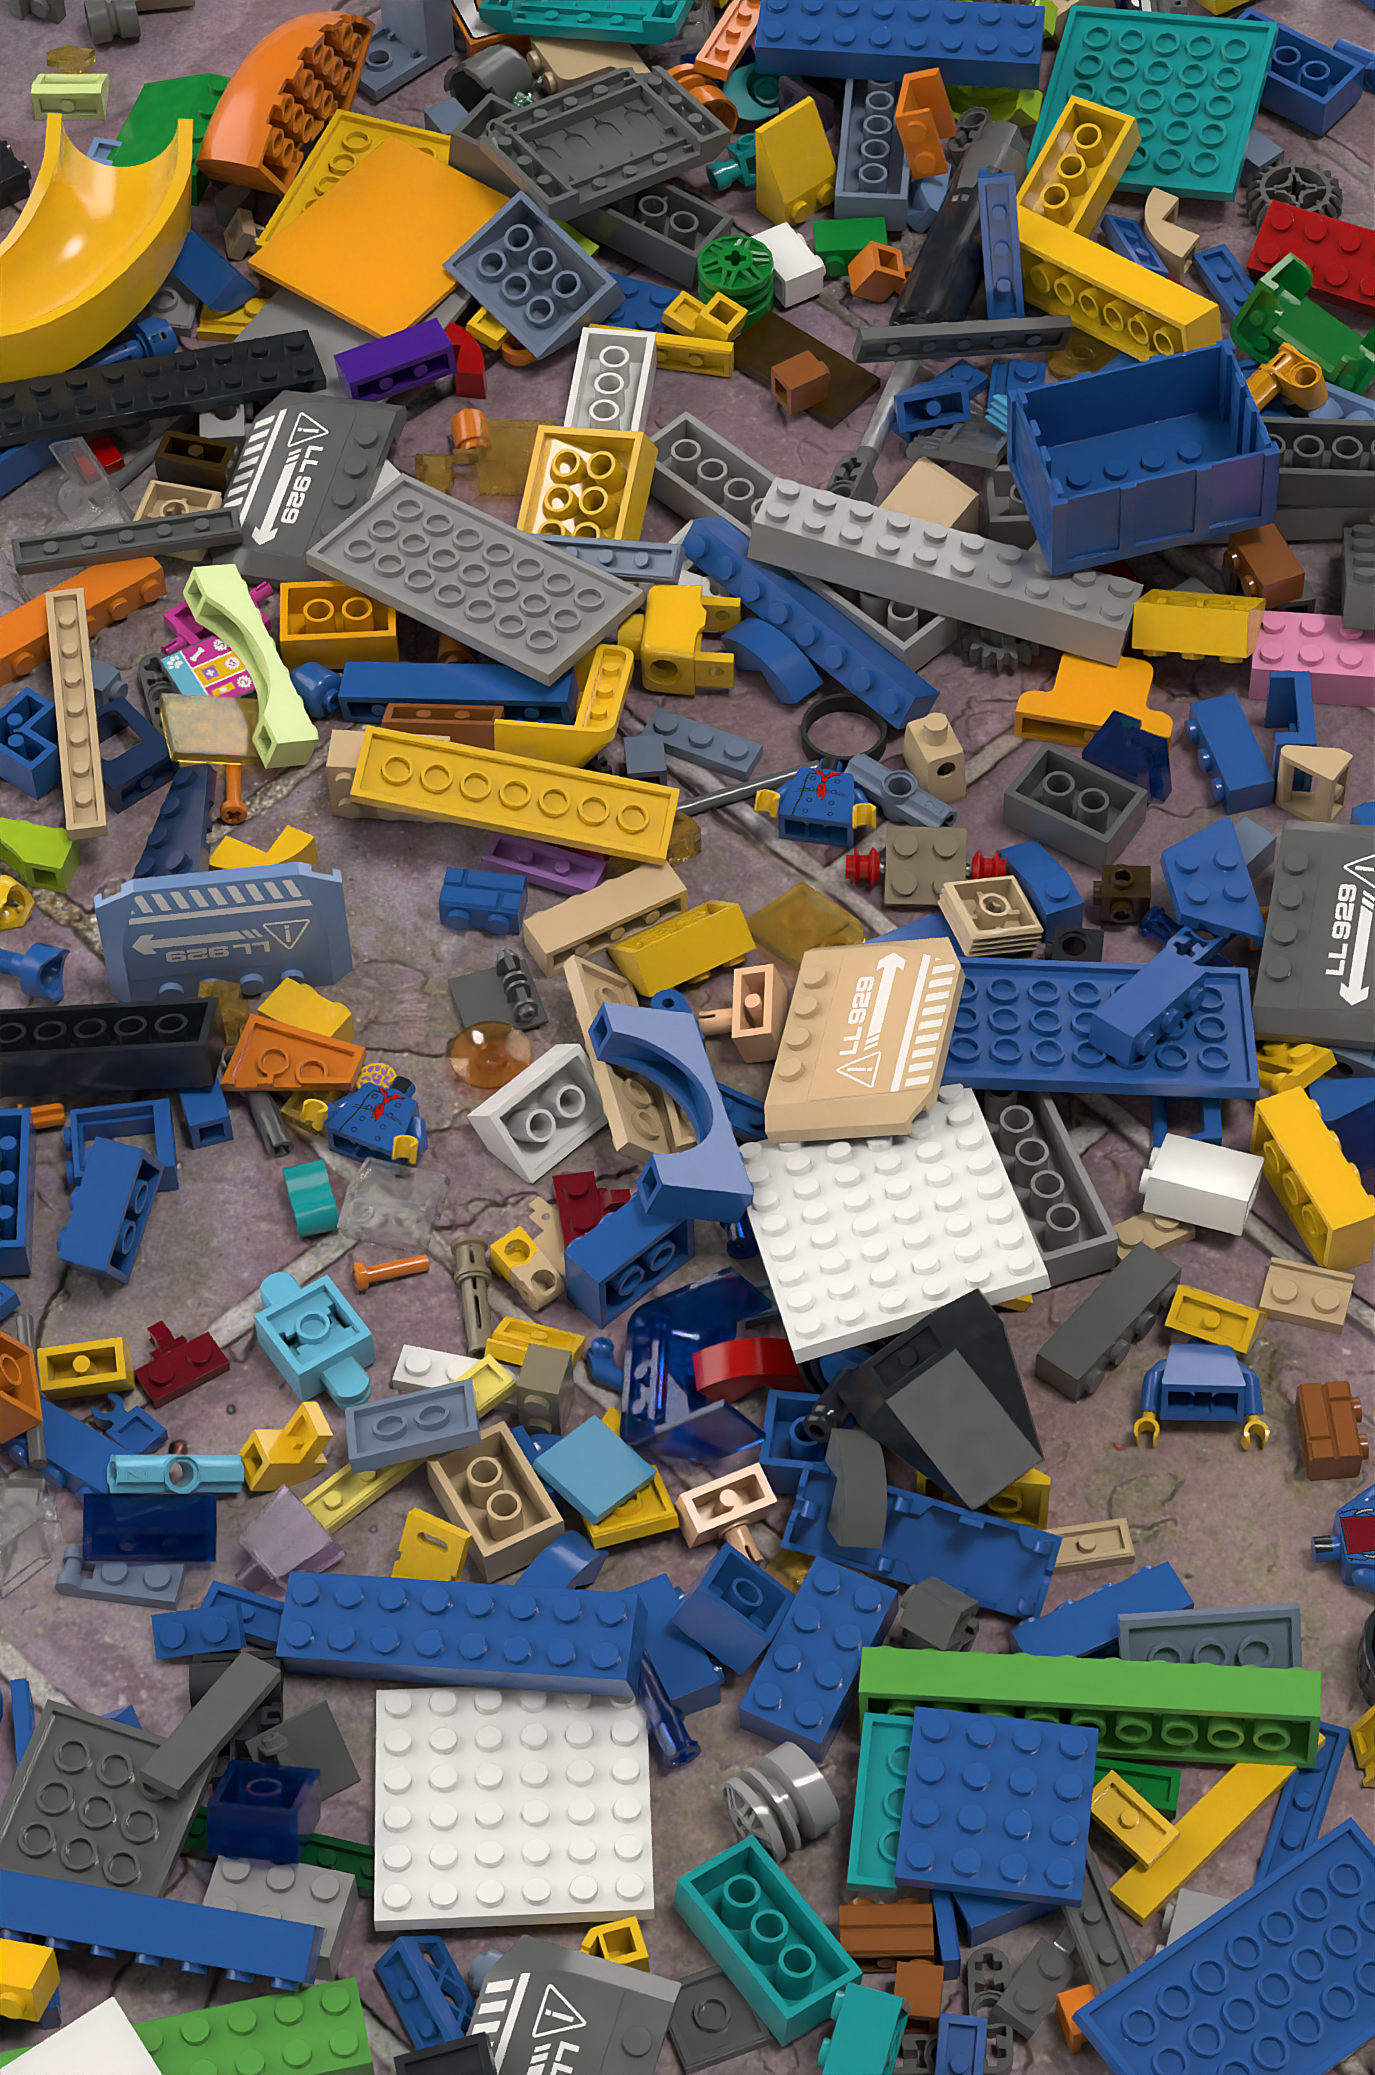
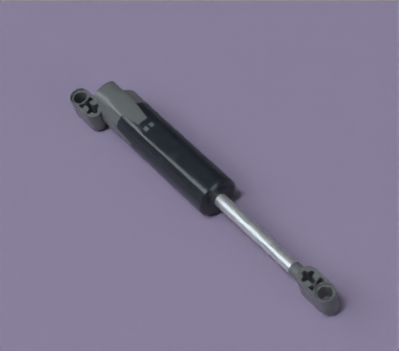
(941, 277)

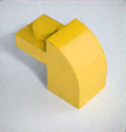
(715, 321)
(289, 1453)

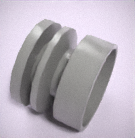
(781, 1801)

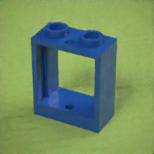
(120, 1121)

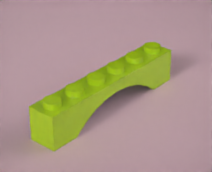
(39, 854)

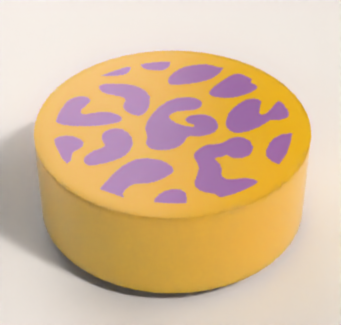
(378, 1074)

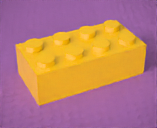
(1080, 165)
(1314, 1180)

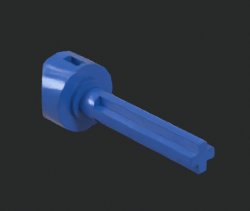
(144, 344)
(38, 970)

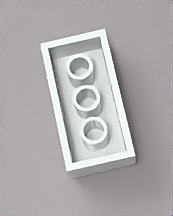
(612, 380)

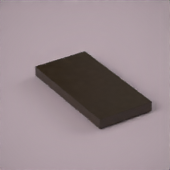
(777, 340)

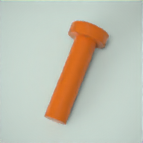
(233, 809)
(364, 1275)

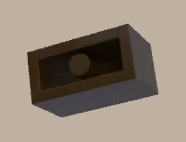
(196, 461)

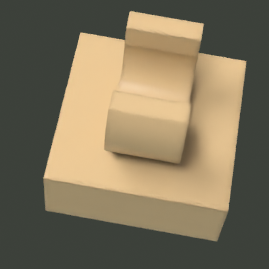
(241, 234)

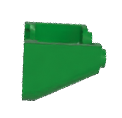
(1283, 314)

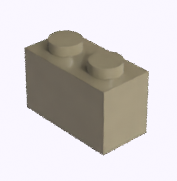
(545, 1390)

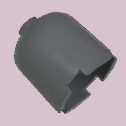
(492, 70)

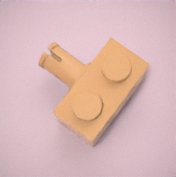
(756, 1014)
(726, 1510)

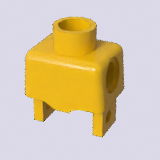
(671, 639)

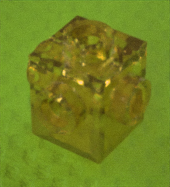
(233, 1007)

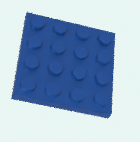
(997, 1806)

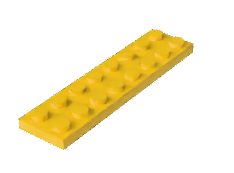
(514, 795)

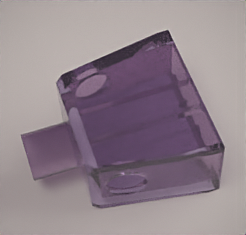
(283, 1540)

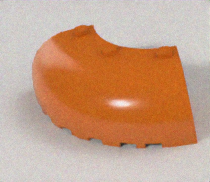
(283, 98)

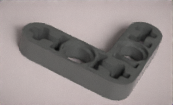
(1001, 2031)

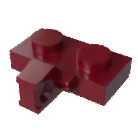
(582, 1204)
(178, 1365)

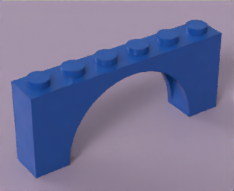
(669, 1051)

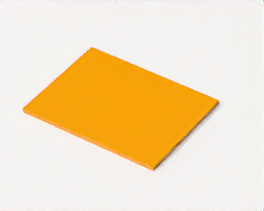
(381, 239)

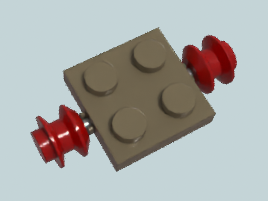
(920, 864)

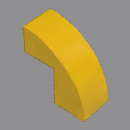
(290, 846)

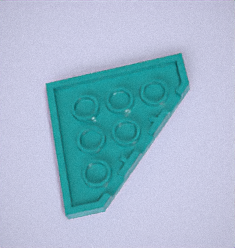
(879, 1803)

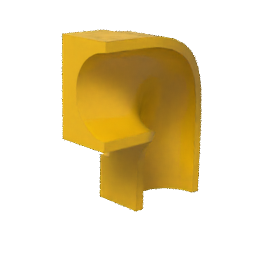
(88, 251)

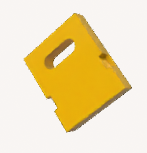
(426, 1558)

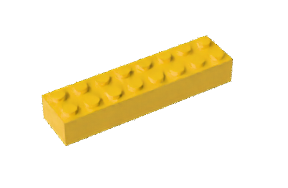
(1110, 293)

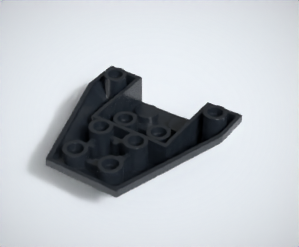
(950, 1401)

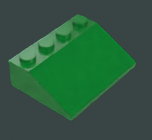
(156, 117)

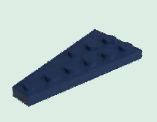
(182, 826)

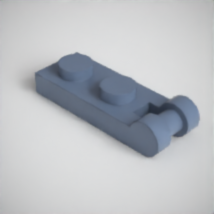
(122, 1581)

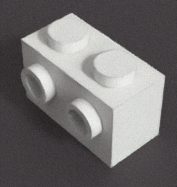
(796, 269)

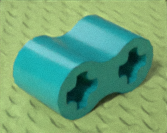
(311, 1198)

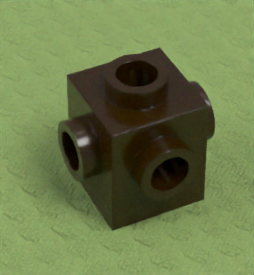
(1123, 893)

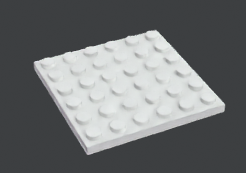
(510, 1808)

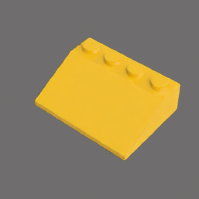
(588, 483)

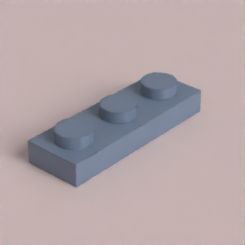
(705, 744)

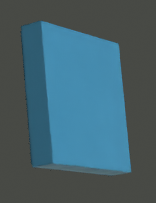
(594, 1470)

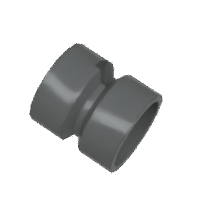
(111, 18)

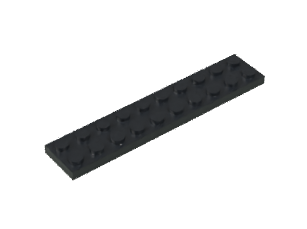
(158, 387)

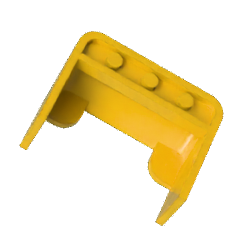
(603, 685)

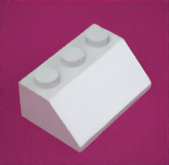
(542, 1112)

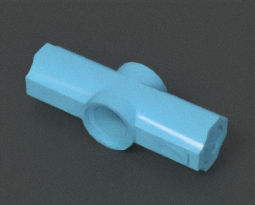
(151, 1473)

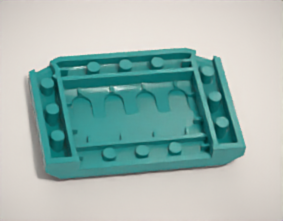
(589, 19)

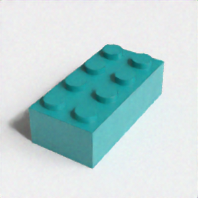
(765, 1938)

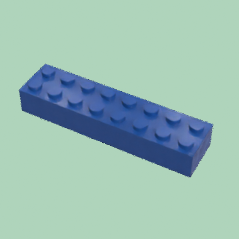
(890, 38)
(463, 1633)

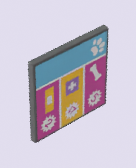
(208, 670)

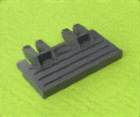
(963, 442)

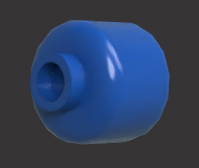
(317, 688)

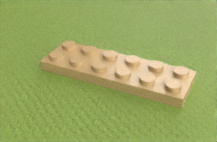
(630, 1100)

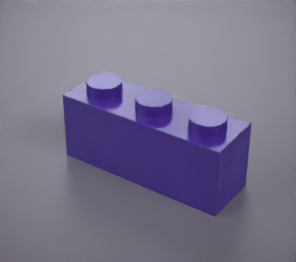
(396, 362)

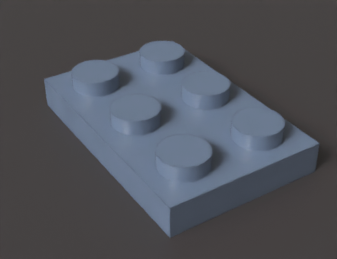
(412, 1426)

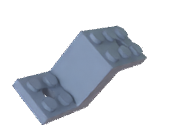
(407, 43)

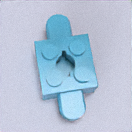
(315, 1339)

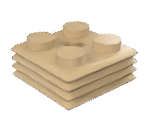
(173, 499)
(990, 916)

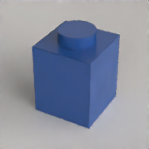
(206, 1115)

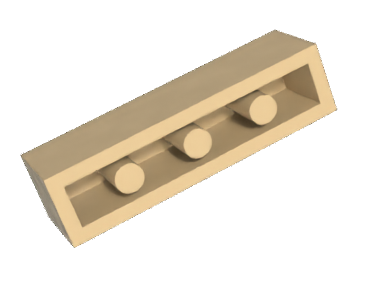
(604, 916)

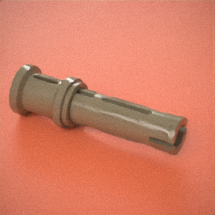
(473, 1282)

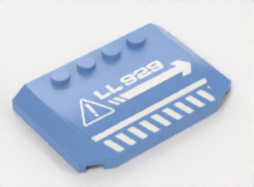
(224, 926)

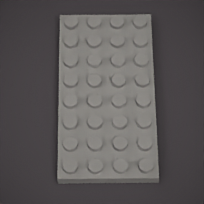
(475, 578)

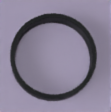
(841, 703)

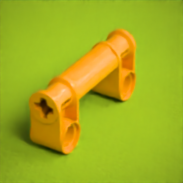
(1291, 376)

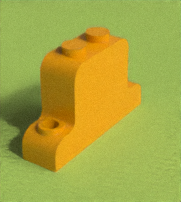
(1085, 698)

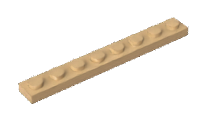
(76, 714)

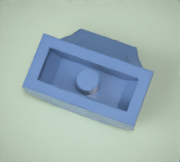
(925, 199)

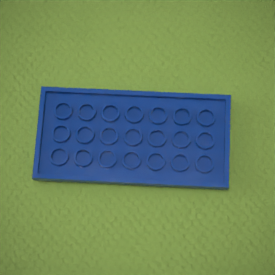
(1031, 1023)
(1262, 1983)

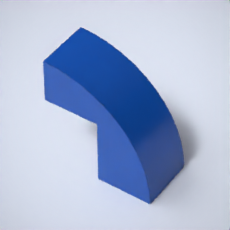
(767, 649)
(565, 1563)

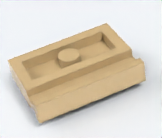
(1306, 1295)

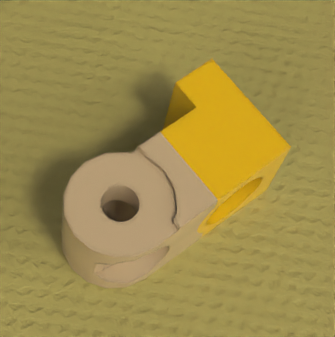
(526, 1268)

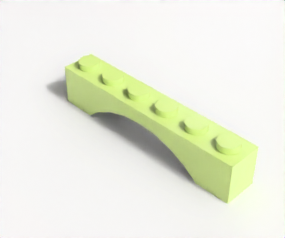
(223, 606)

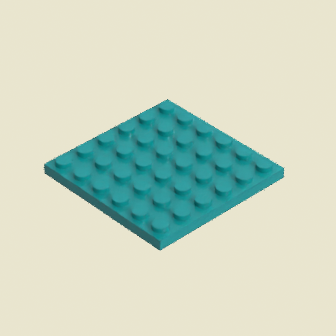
(1184, 81)

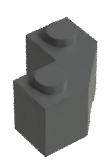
(938, 1617)

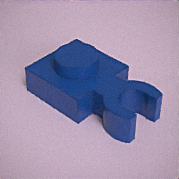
(132, 1429)

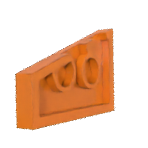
(290, 1059)

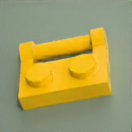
(1291, 1065)

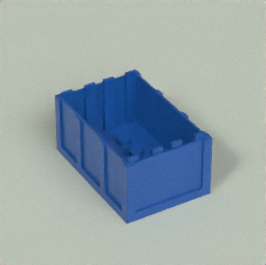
(1141, 458)

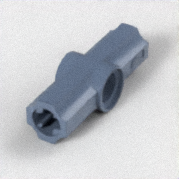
(899, 794)

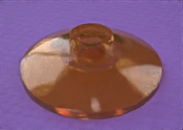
(487, 1043)

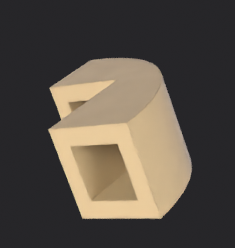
(1170, 242)

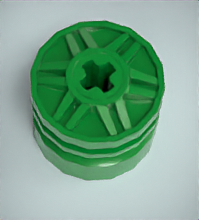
(739, 270)

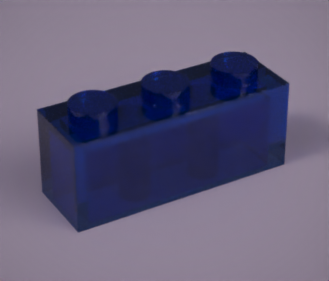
(150, 1527)

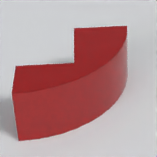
(471, 374)
(745, 1364)

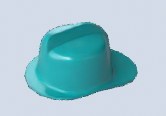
(754, 93)

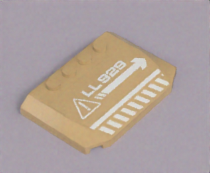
(864, 1040)

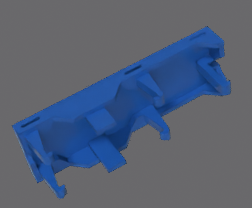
(974, 1552)

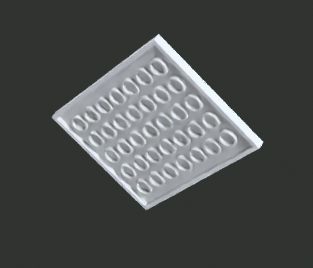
(888, 1227)

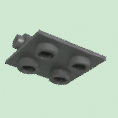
(499, 994)
(308, 1742)

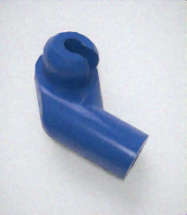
(603, 1365)

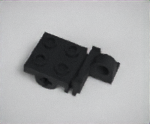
(202, 1676)

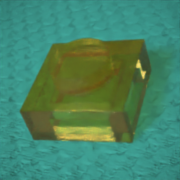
(70, 58)

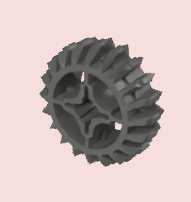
(1295, 185)

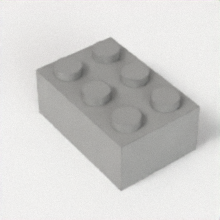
(292, 1894)

